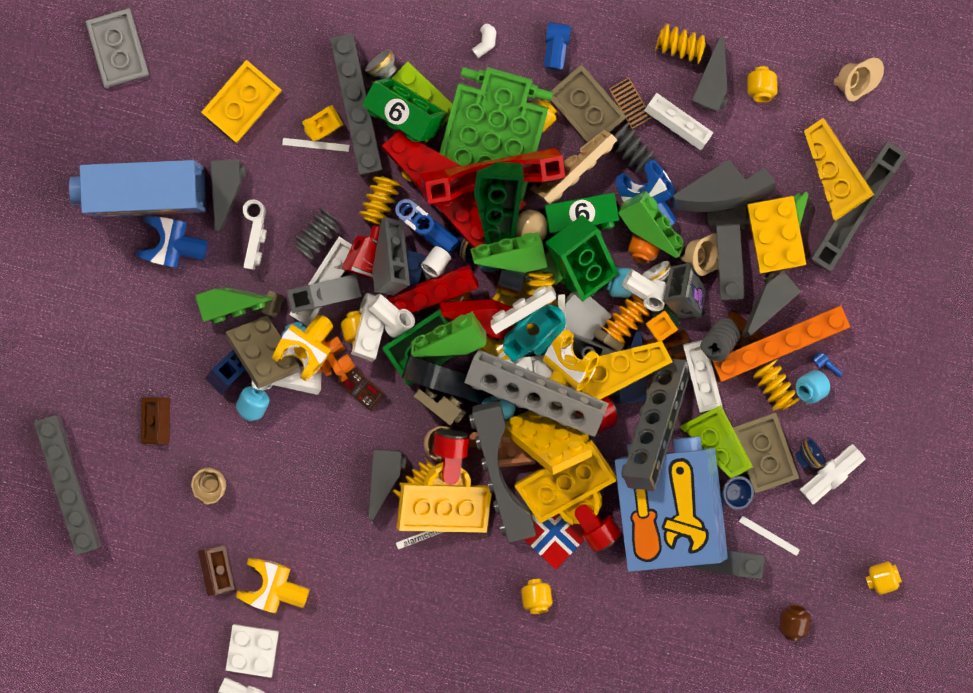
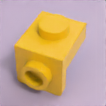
(322, 123)

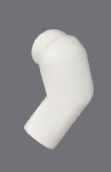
(488, 40)

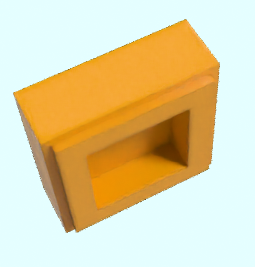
(661, 326)

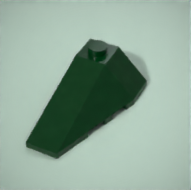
(498, 199)

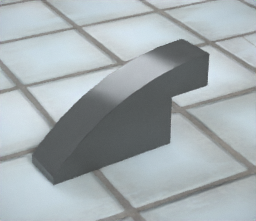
(723, 190)

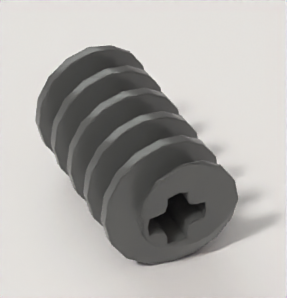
(633, 149)
(316, 233)
(720, 340)

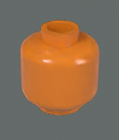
(642, 250)

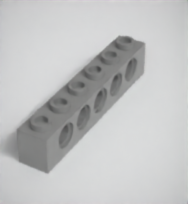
(530, 382)

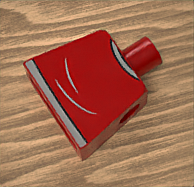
(362, 255)

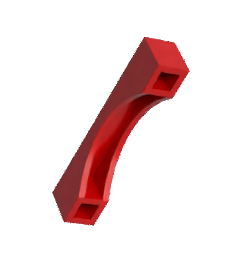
(456, 181)

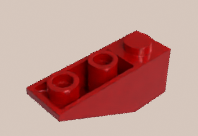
(482, 309)

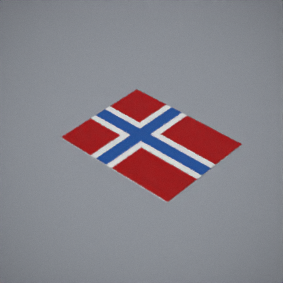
(555, 539)

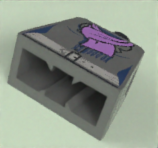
(685, 292)

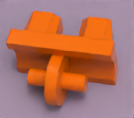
(339, 365)

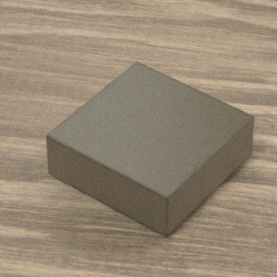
(273, 307)
(608, 340)

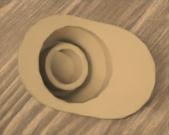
(860, 78)
(702, 254)

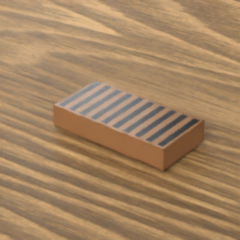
(630, 103)

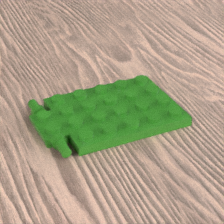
(494, 118)

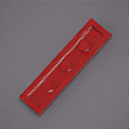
(435, 290)

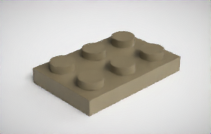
(586, 104)
(255, 346)
(767, 452)

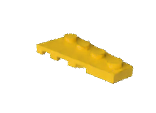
(840, 177)
(626, 367)

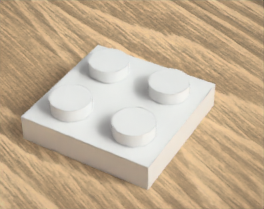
(252, 650)

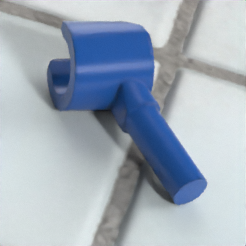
(821, 359)

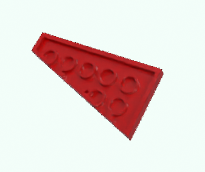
(417, 159)

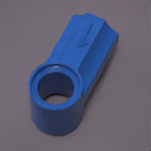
(557, 40)

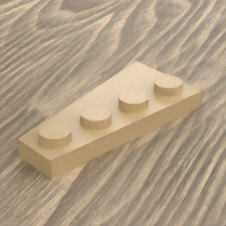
(574, 166)

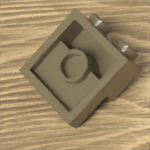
(447, 408)

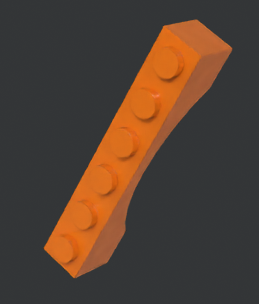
(781, 343)

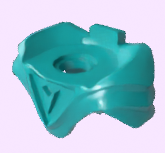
(521, 343)

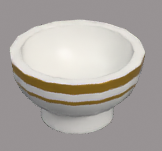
(658, 272)

